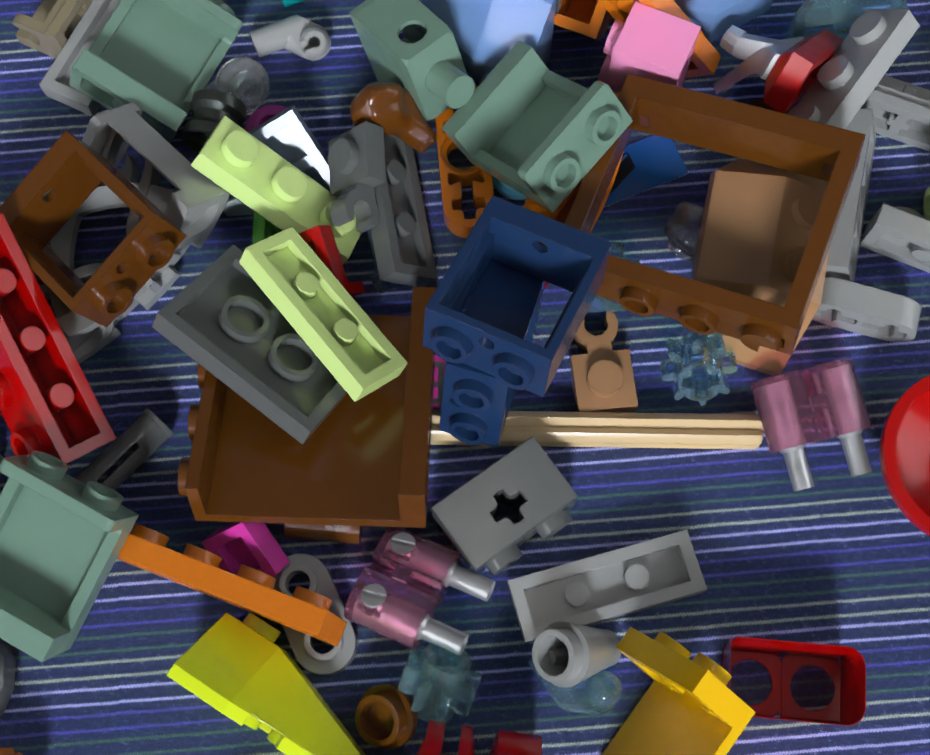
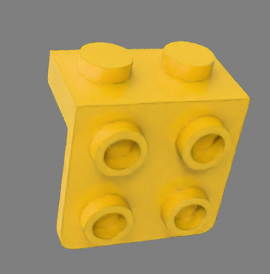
(685, 706)

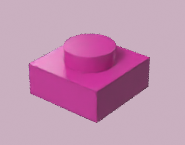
(246, 545)

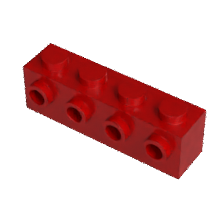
(40, 379)

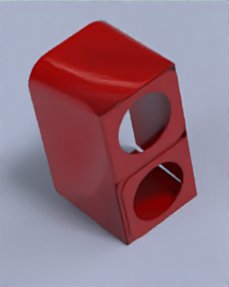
(848, 678)

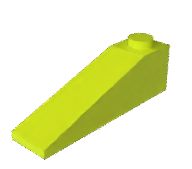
(261, 686)

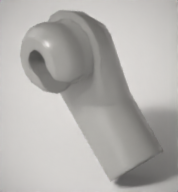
(294, 35)

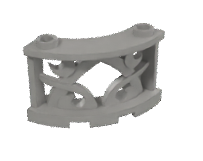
(191, 208)

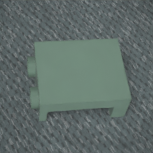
(156, 57)
(536, 127)
(54, 551)

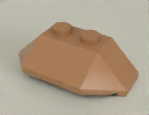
(754, 241)

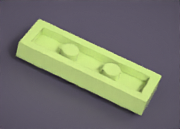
(269, 184)
(323, 313)

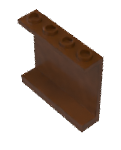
(354, 470)

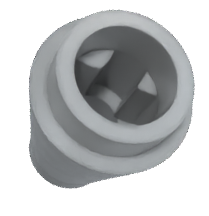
(573, 652)

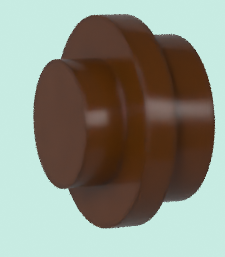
(386, 717)

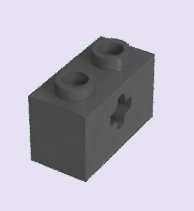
(519, 477)

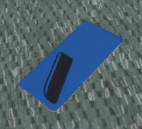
(645, 167)

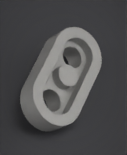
(302, 645)

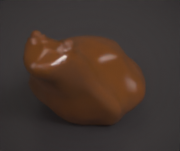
(394, 110)

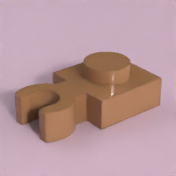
(602, 376)

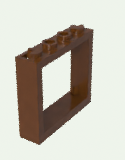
(741, 132)

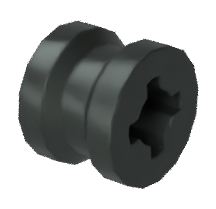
(208, 110)

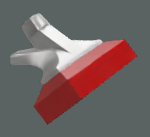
(784, 64)

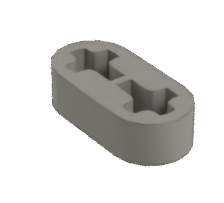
(868, 311)

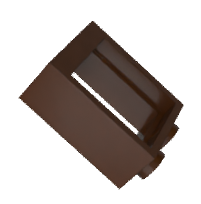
(71, 174)

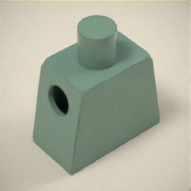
(422, 61)

